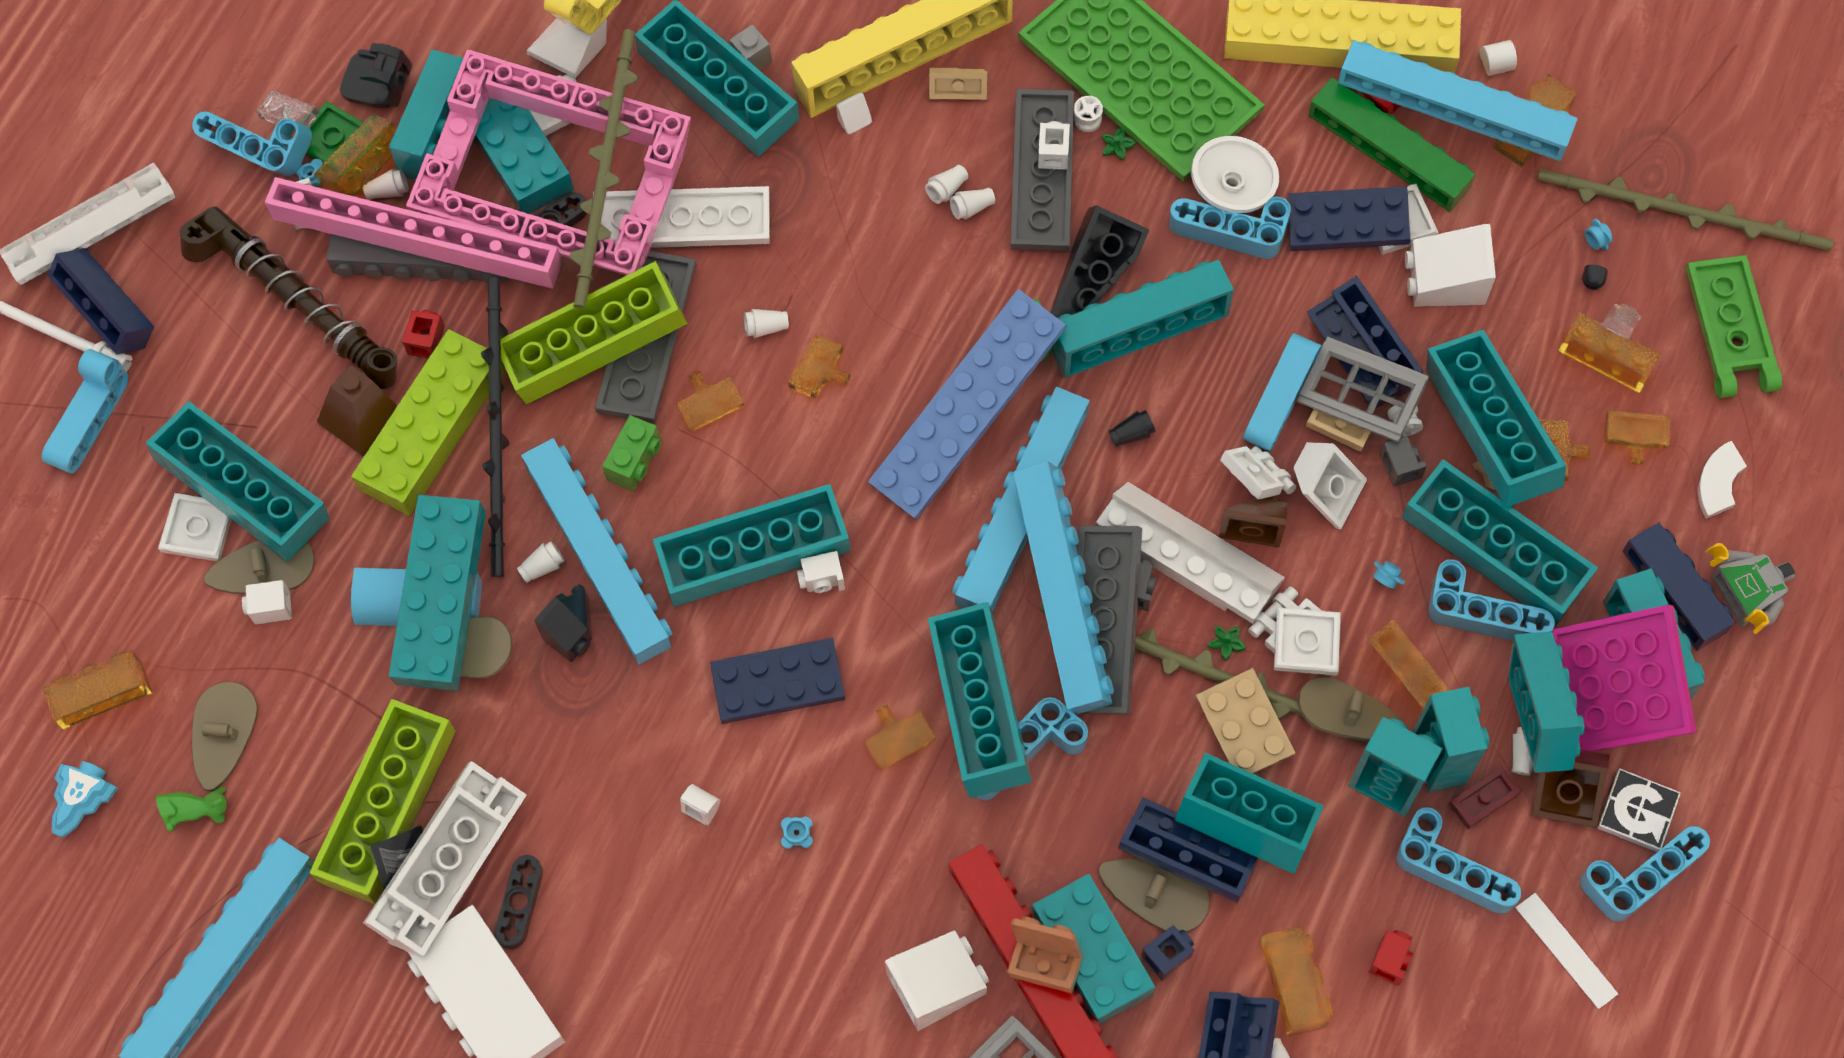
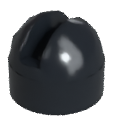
(1594, 276)

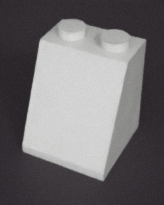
(1451, 268)
(936, 978)

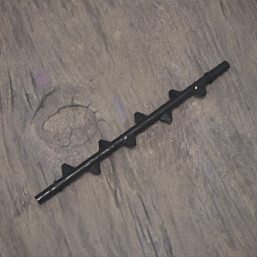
(498, 440)

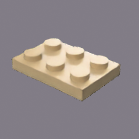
(1245, 723)

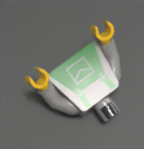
(1750, 585)

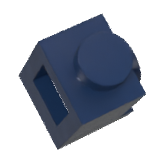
(1173, 939)

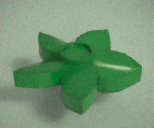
(1117, 144)
(1227, 641)

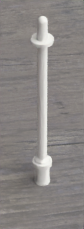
(62, 335)

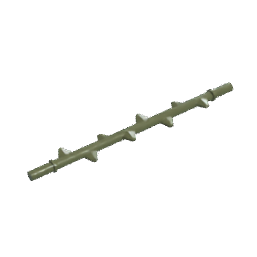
(605, 179)
(1696, 215)
(1203, 666)

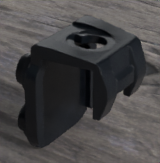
(376, 76)

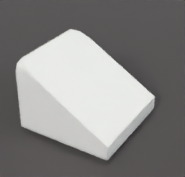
(853, 113)

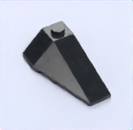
(1097, 259)

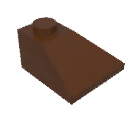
(355, 410)
(1255, 522)
(1573, 794)

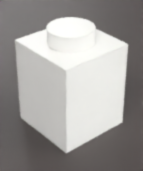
(267, 602)

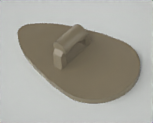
(259, 564)
(486, 648)
(1341, 709)
(221, 731)
(1156, 894)

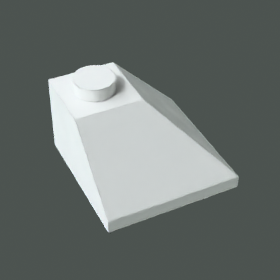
(568, 47)
(1329, 481)

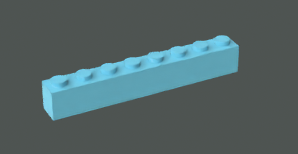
(1457, 100)
(1007, 534)
(596, 550)
(1063, 587)
(221, 954)

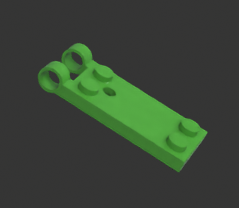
(1731, 310)

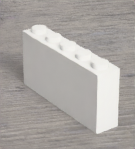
(484, 992)

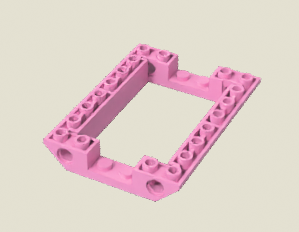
(494, 78)

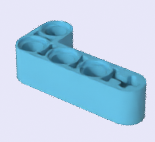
(246, 142)
(1227, 222)
(1282, 392)
(88, 411)
(1489, 607)
(1050, 730)
(1459, 866)
(1651, 870)

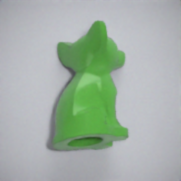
(184, 806)

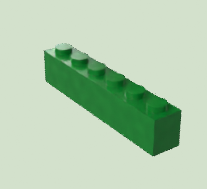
(1391, 144)

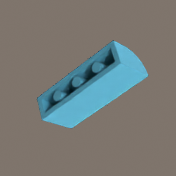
(378, 595)

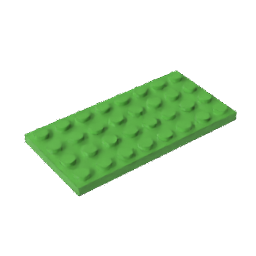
(1143, 75)

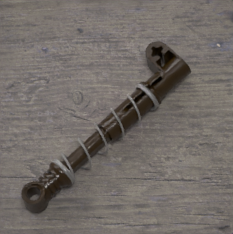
(250, 254)

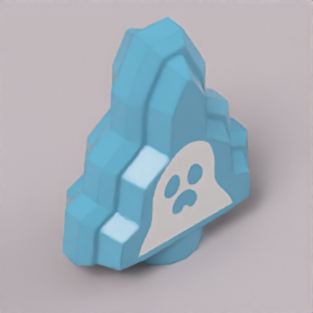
(78, 794)

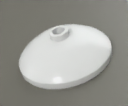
(1237, 163)

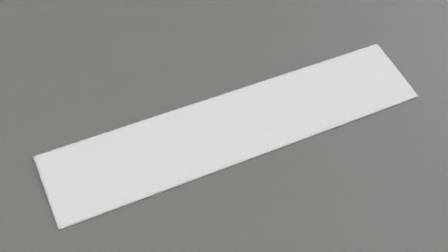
(1566, 950)

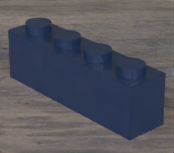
(100, 301)
(1693, 598)

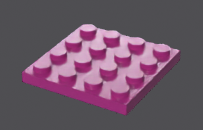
(1628, 678)

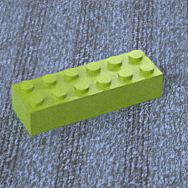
(583, 340)
(426, 424)
(382, 797)

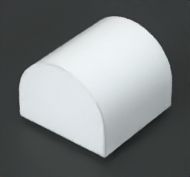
(1498, 57)
(699, 804)

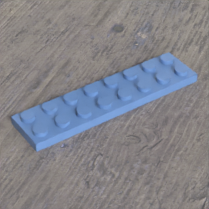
(967, 404)

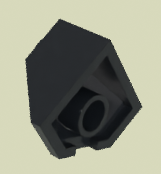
(567, 623)

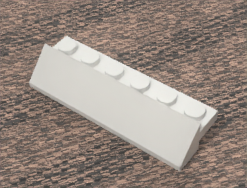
(87, 222)
(1193, 554)
(444, 860)

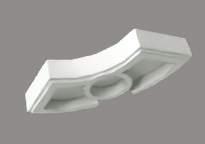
(1717, 478)

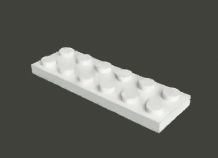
(701, 216)

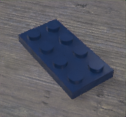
(1349, 218)
(777, 680)

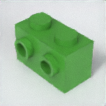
(632, 453)

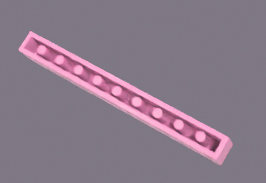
(414, 232)

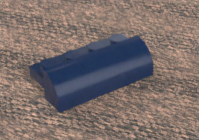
(1358, 321)
(1186, 852)
(1238, 1026)

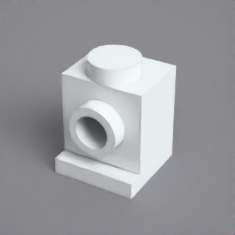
(1053, 145)
(821, 573)

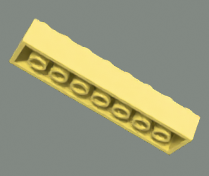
(1324, 30)
(892, 48)

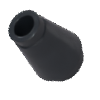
(1132, 429)

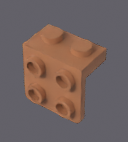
(1045, 954)

